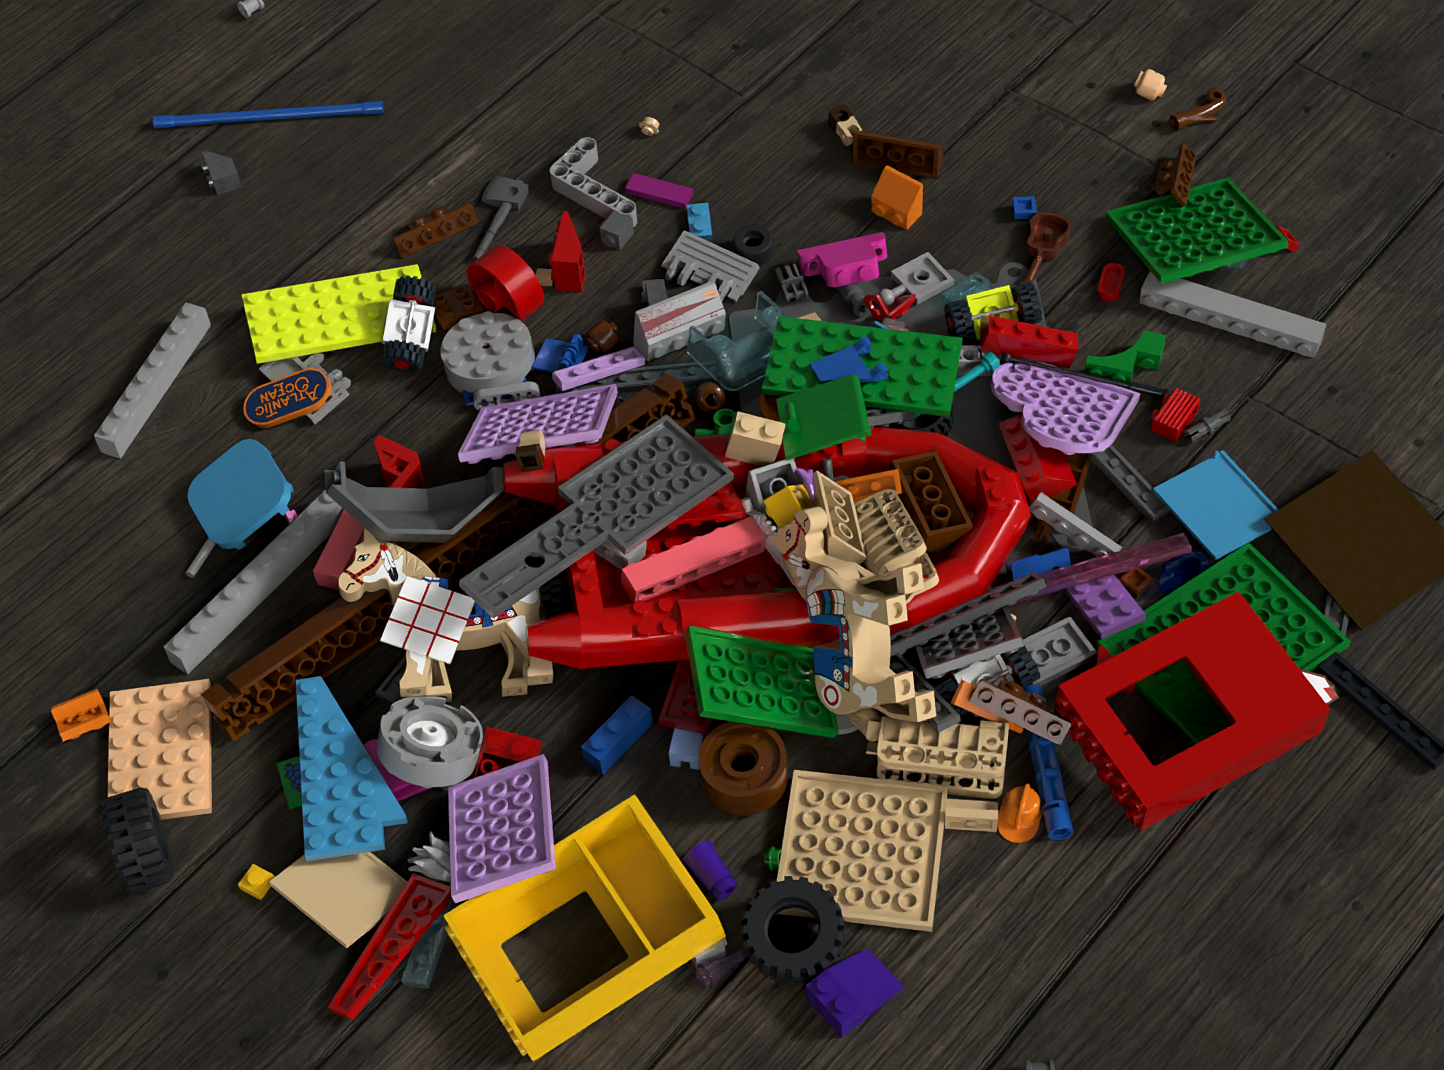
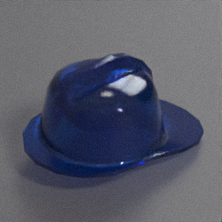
(1181, 570)

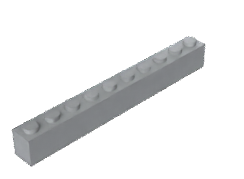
(253, 584)

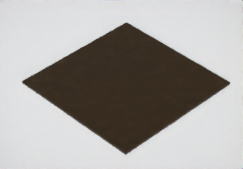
(1363, 539)

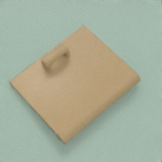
(341, 892)

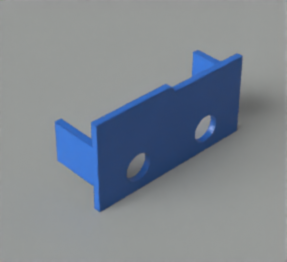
(1038, 564)

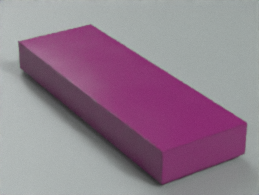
(659, 190)

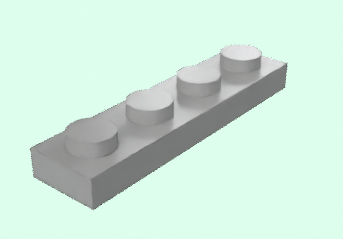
(1072, 526)

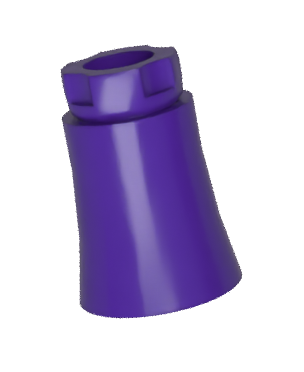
(710, 870)

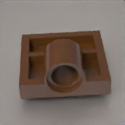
(455, 305)

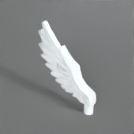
(767, 529)

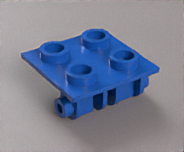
(559, 355)

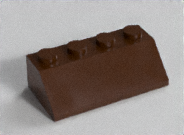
(898, 153)
(931, 500)

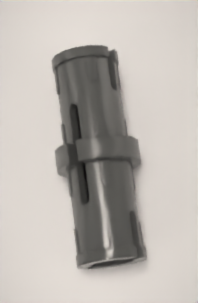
(1206, 425)

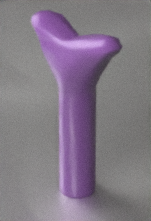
(806, 479)

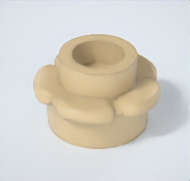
(649, 126)

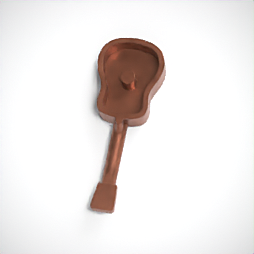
(1045, 238)

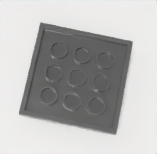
(970, 643)

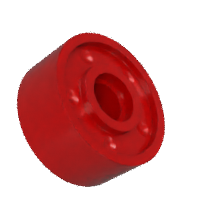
(505, 283)

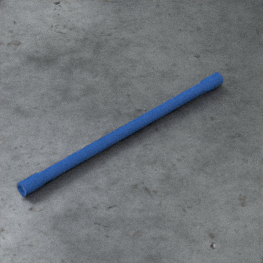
(366, 108)

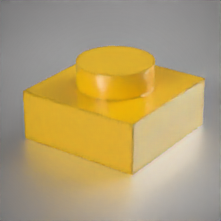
(256, 882)

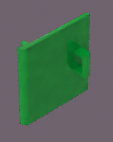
(823, 416)

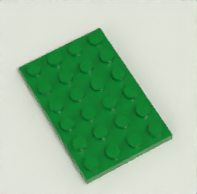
(757, 682)

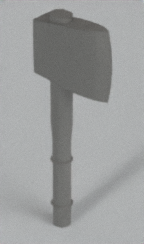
(506, 195)

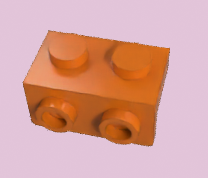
(80, 715)

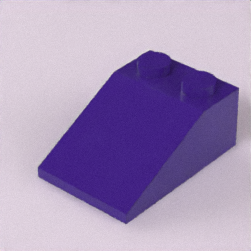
(852, 991)

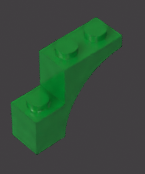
(1144, 353)

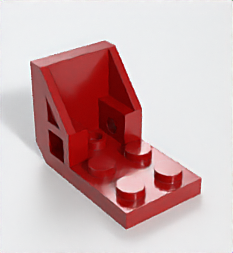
(399, 464)

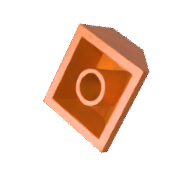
(897, 198)

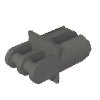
(793, 284)

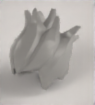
(433, 860)

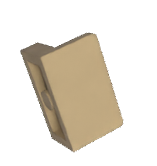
(971, 815)

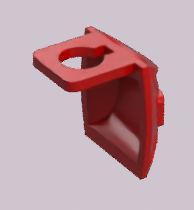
(895, 311)

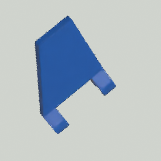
(847, 363)

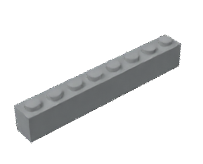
(1234, 314)
(152, 380)

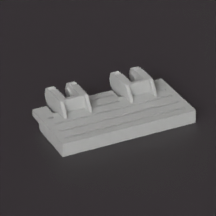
(709, 264)
(280, 368)

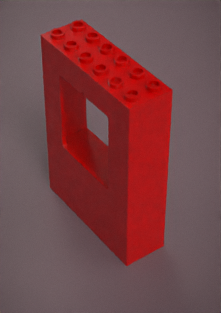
(1244, 674)

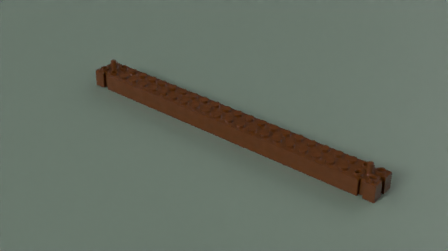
(350, 628)

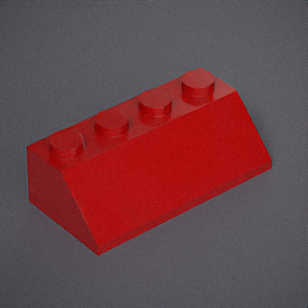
(1028, 341)
(1039, 467)

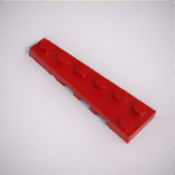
(721, 506)

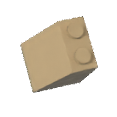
(754, 439)

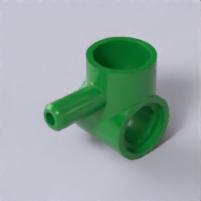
(722, 423)

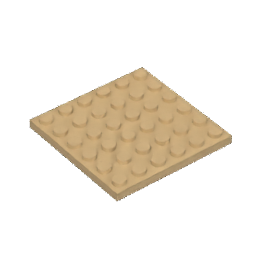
(867, 845)

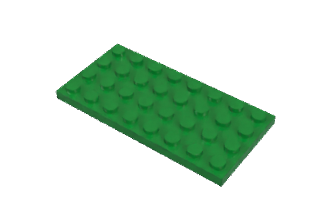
(918, 365)

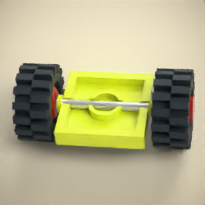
(1018, 305)

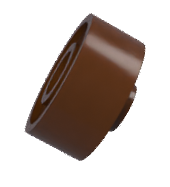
(740, 748)

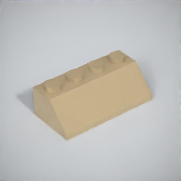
(843, 533)

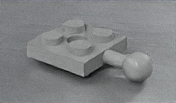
(907, 276)

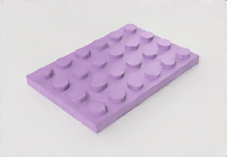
(500, 828)

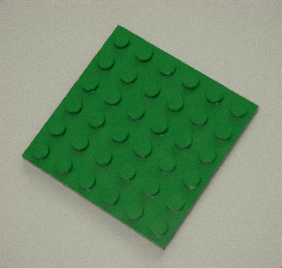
(1207, 233)

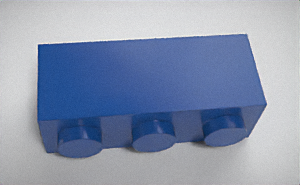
(617, 735)

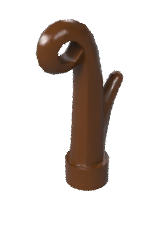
(1201, 114)

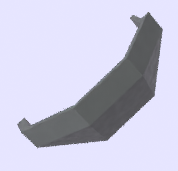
(411, 512)

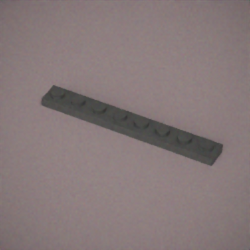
(966, 612)

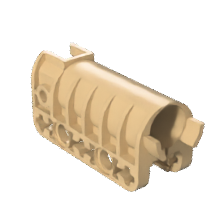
(892, 541)
(954, 753)

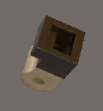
(844, 124)
(531, 447)

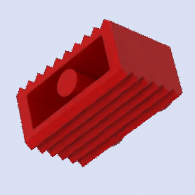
(1175, 414)

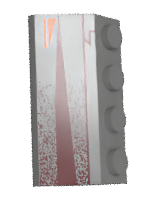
(667, 323)

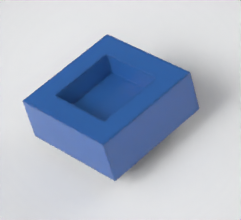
(1024, 207)

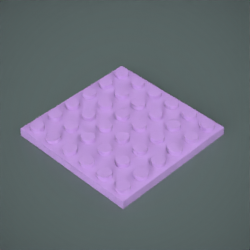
(561, 417)

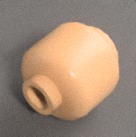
(1150, 84)

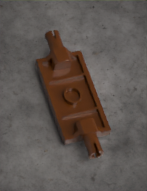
(1067, 499)

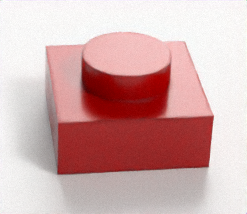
(1293, 245)

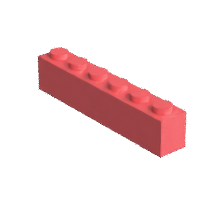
(693, 559)

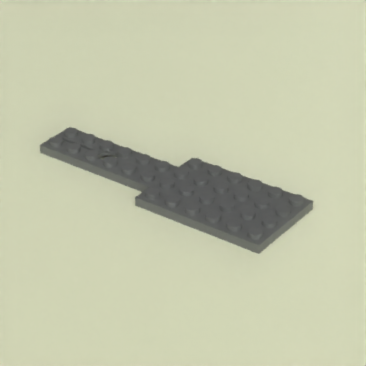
(614, 499)

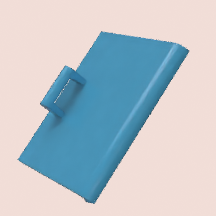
(1217, 504)

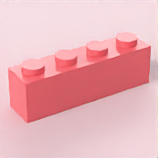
(339, 551)

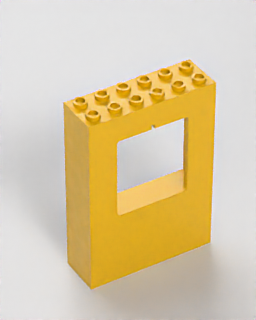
(640, 894)

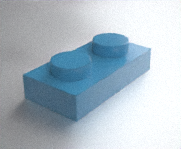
(699, 220)

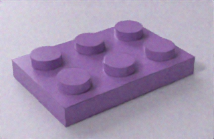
(1106, 605)

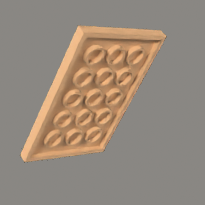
(162, 745)

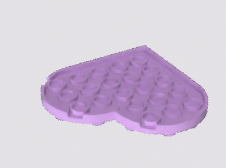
(1064, 408)

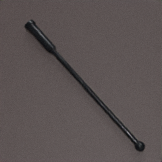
(1133, 386)

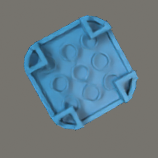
(239, 493)

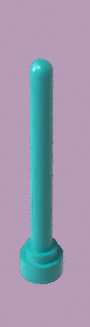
(988, 363)

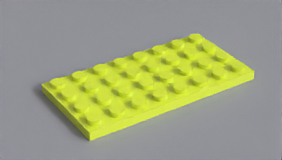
(322, 314)

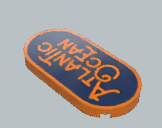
(287, 398)

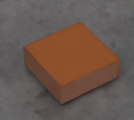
(1136, 581)

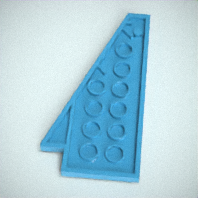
(340, 785)

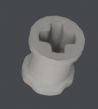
(249, 6)

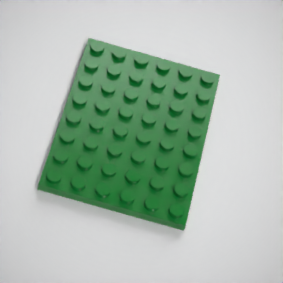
(1283, 609)

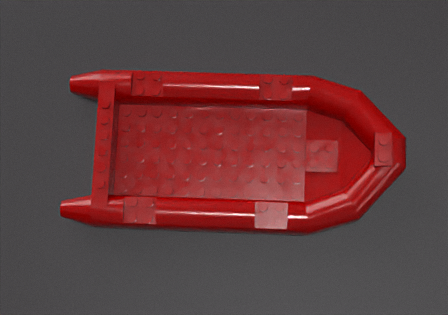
(740, 599)

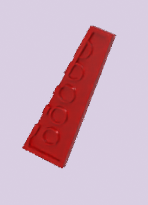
(400, 930)

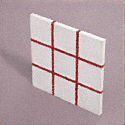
(428, 620)

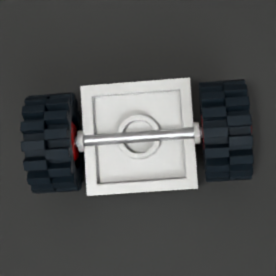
(408, 324)
(1002, 667)

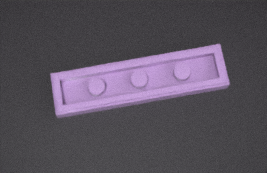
(598, 368)

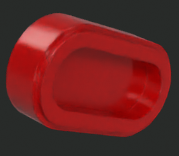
(1111, 282)

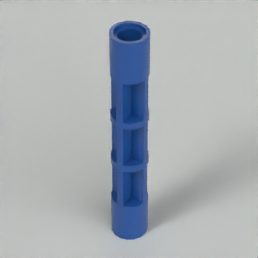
(1049, 782)

